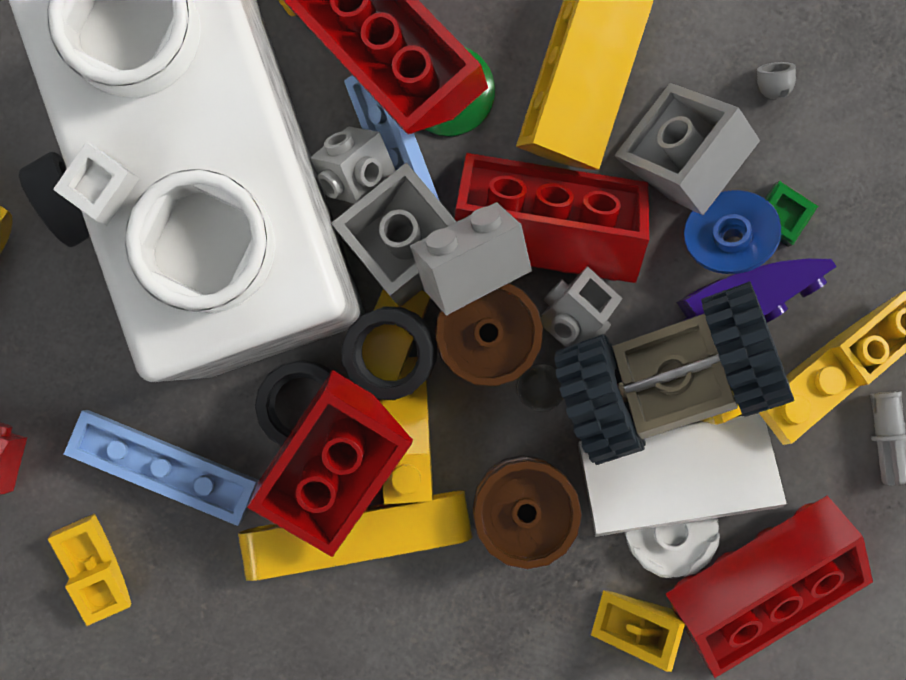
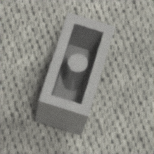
(471, 257)

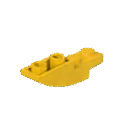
(839, 368)

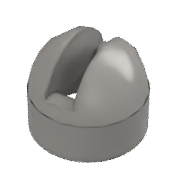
(776, 79)

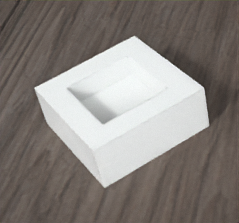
(96, 184)

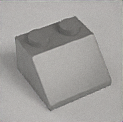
(688, 146)
(385, 226)

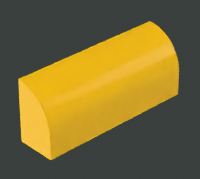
(583, 80)

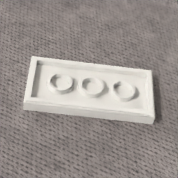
(686, 477)

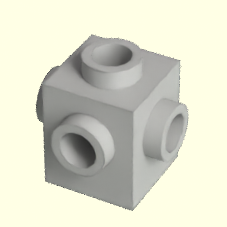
(352, 164)
(573, 317)

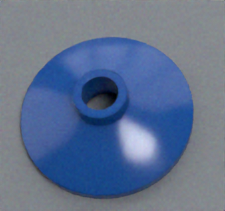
(733, 215)

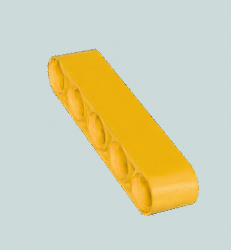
(379, 533)

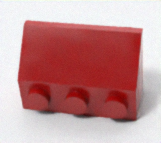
(331, 465)

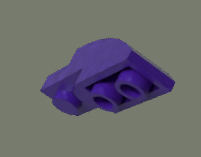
(771, 282)

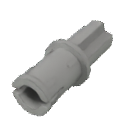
(890, 436)

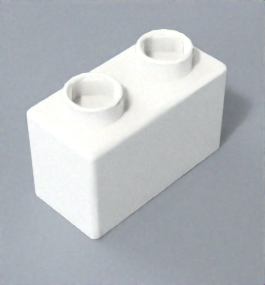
(226, 231)

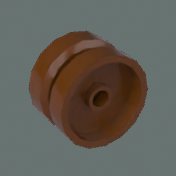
(500, 359)
(554, 512)

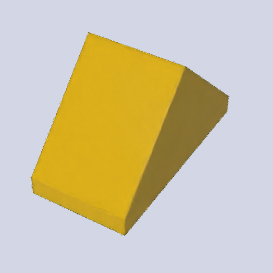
(639, 628)

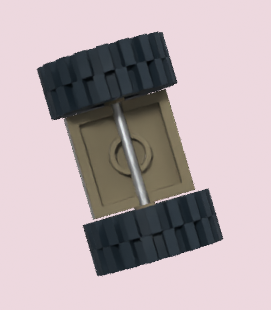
(672, 376)

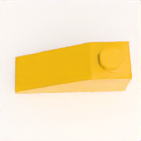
(412, 476)

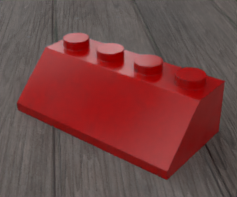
(398, 57)
(564, 213)
(772, 585)

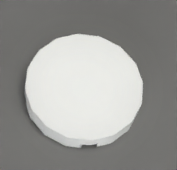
(675, 548)

